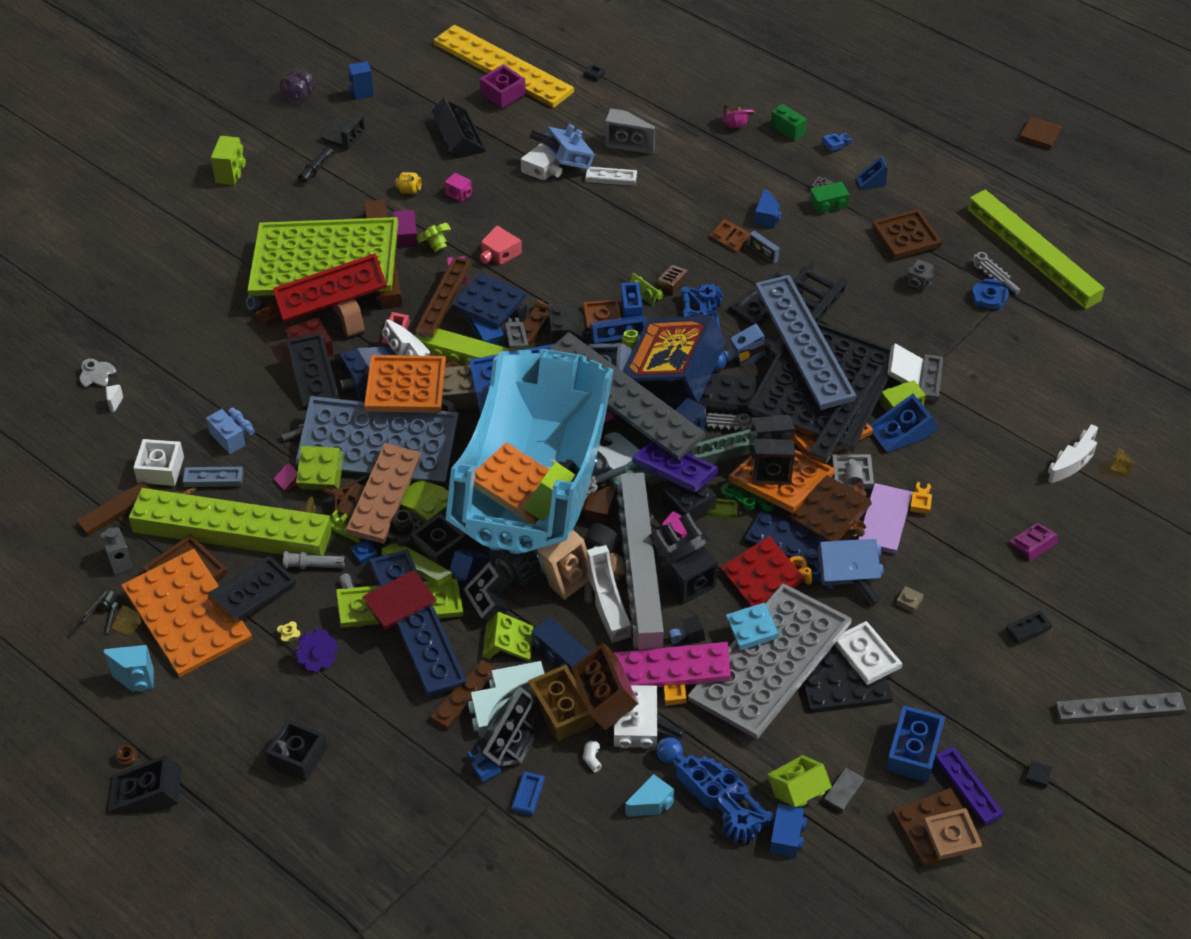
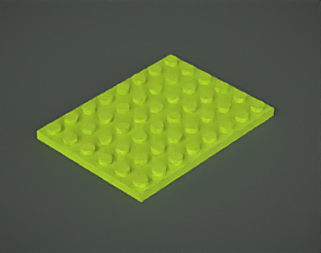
(307, 247)

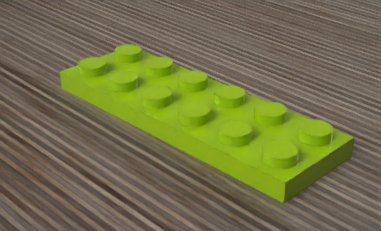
(355, 613)

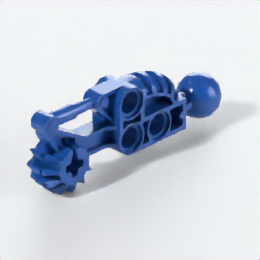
(705, 298)
(738, 821)

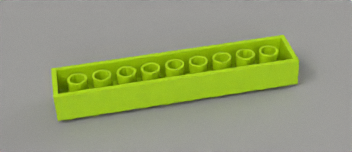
(230, 523)

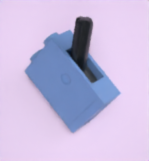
(566, 146)
(852, 563)

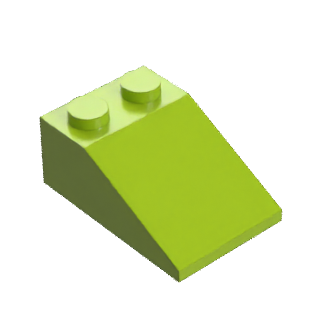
(425, 500)

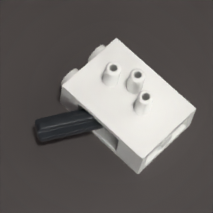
(641, 724)

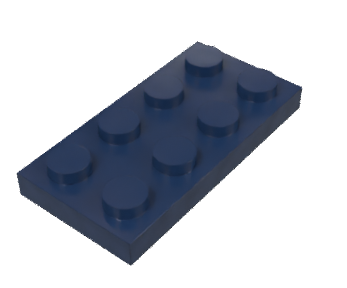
(788, 536)

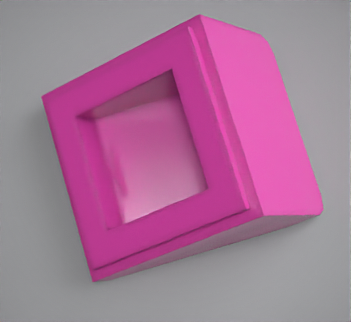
(286, 477)

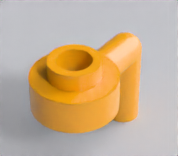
(805, 571)

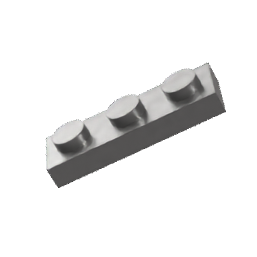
(931, 377)

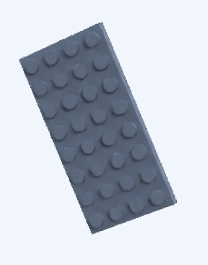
(363, 435)

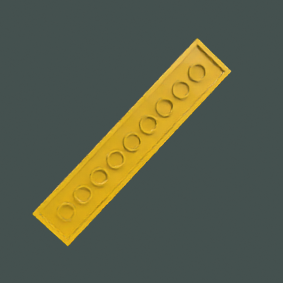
(489, 57)

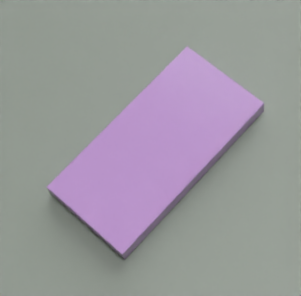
(886, 516)

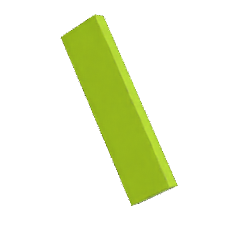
(426, 568)

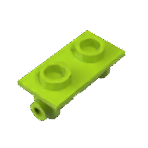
(647, 291)

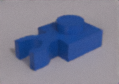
(836, 142)
(482, 766)

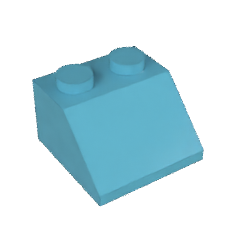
(131, 667)

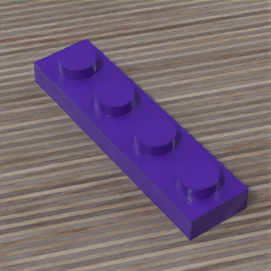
(968, 786)

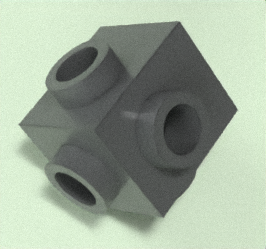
(920, 275)

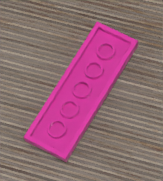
(677, 665)

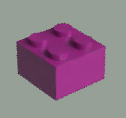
(502, 86)

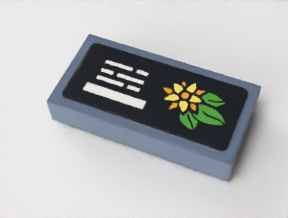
(764, 246)

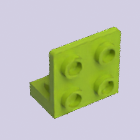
(507, 635)

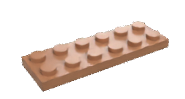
(383, 493)

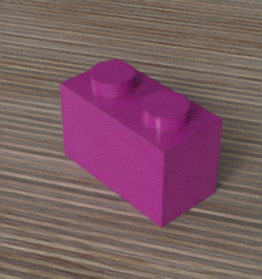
(406, 228)

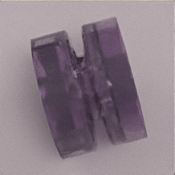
(297, 85)

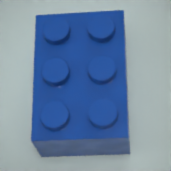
(915, 744)

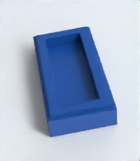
(528, 793)

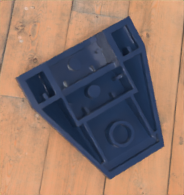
(358, 364)

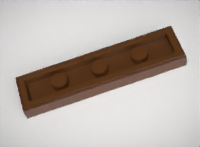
(110, 511)

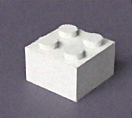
(158, 462)

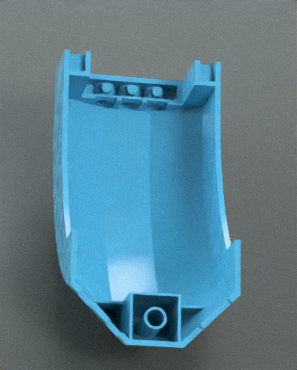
(530, 401)

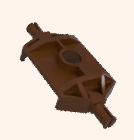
(346, 497)

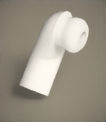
(589, 753)

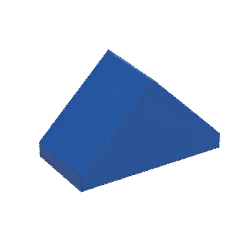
(873, 175)

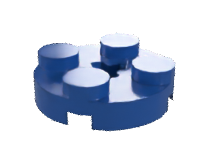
(994, 301)

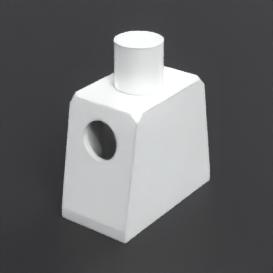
(540, 163)

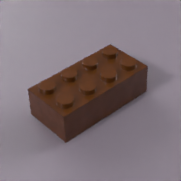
(604, 686)

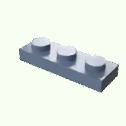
(213, 476)

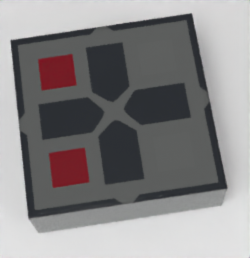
(820, 181)

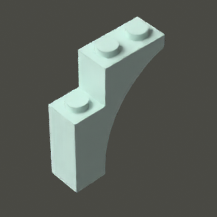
(503, 685)

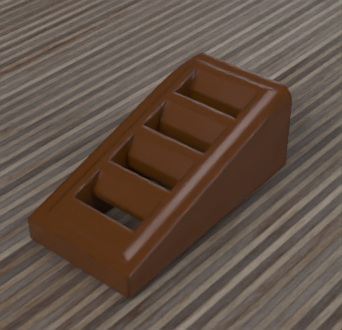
(671, 279)

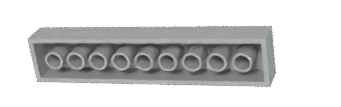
(639, 563)

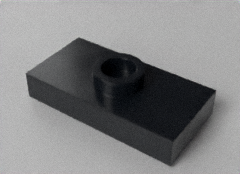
(1028, 627)

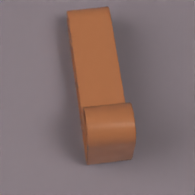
(350, 317)

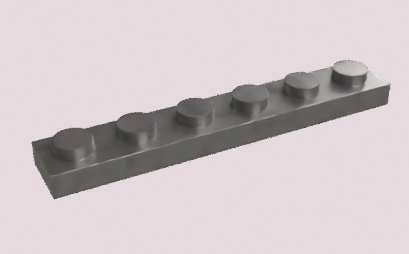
(1120, 707)

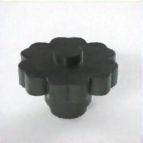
(402, 527)

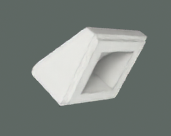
(114, 396)

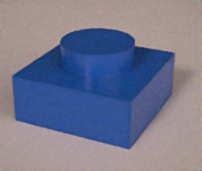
(364, 552)

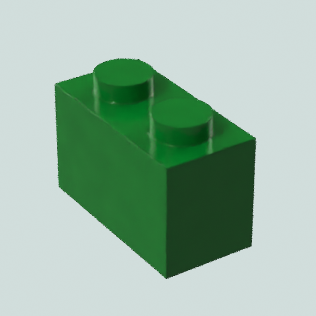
(788, 122)
(829, 197)

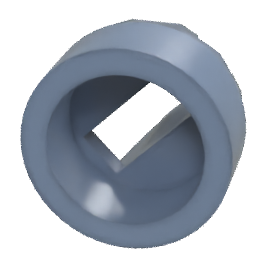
(253, 302)

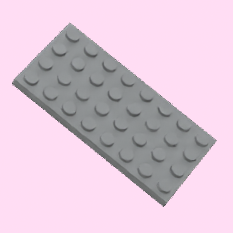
(773, 671)

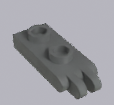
(516, 335)

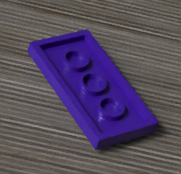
(687, 472)

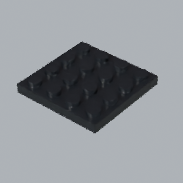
(839, 686)

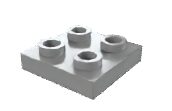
(853, 469)

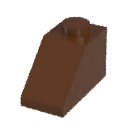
(600, 506)

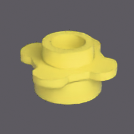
(289, 636)

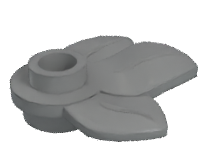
(96, 374)

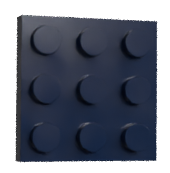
(489, 300)

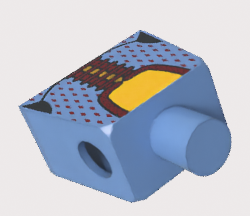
(747, 346)

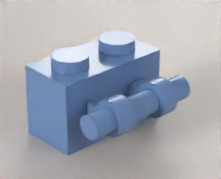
(227, 431)

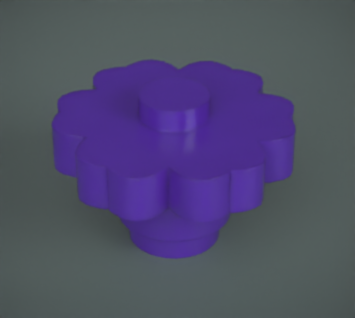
(316, 650)

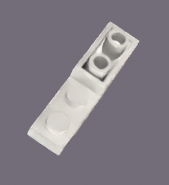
(403, 341)
(1074, 457)

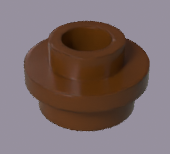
(125, 750)

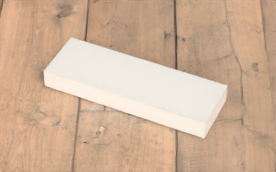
(611, 176)

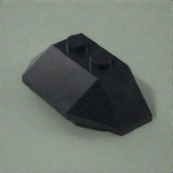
(512, 730)

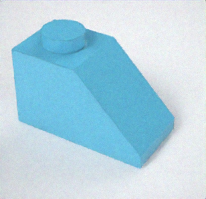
(650, 798)

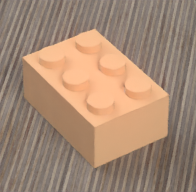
(565, 565)

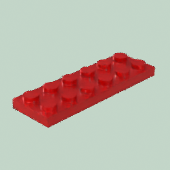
(330, 287)

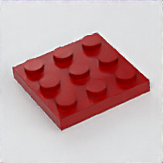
(761, 572)

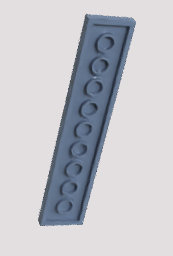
(805, 342)

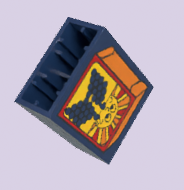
(676, 357)

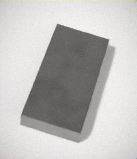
(844, 790)

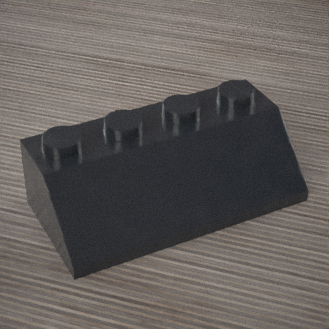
(457, 129)

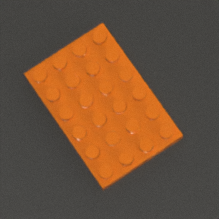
(181, 616)

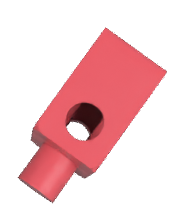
(500, 246)

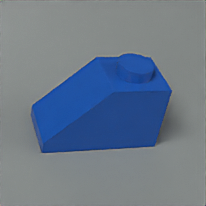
(767, 211)
(466, 564)

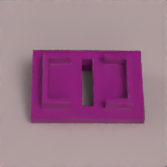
(1032, 548)

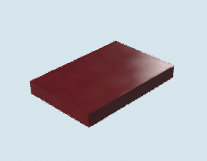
(399, 599)

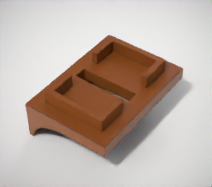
(724, 230)

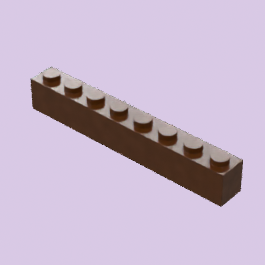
(392, 298)

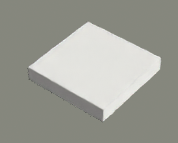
(905, 365)

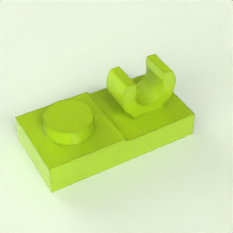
(339, 524)

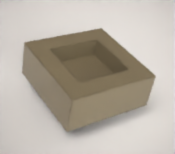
(909, 599)

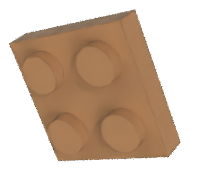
(952, 834)

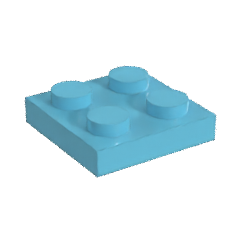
(752, 626)

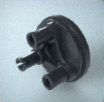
(676, 546)

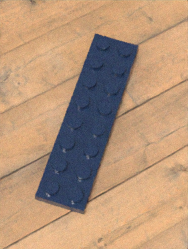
(422, 632)

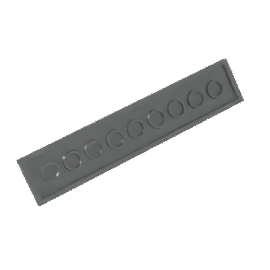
(640, 406)

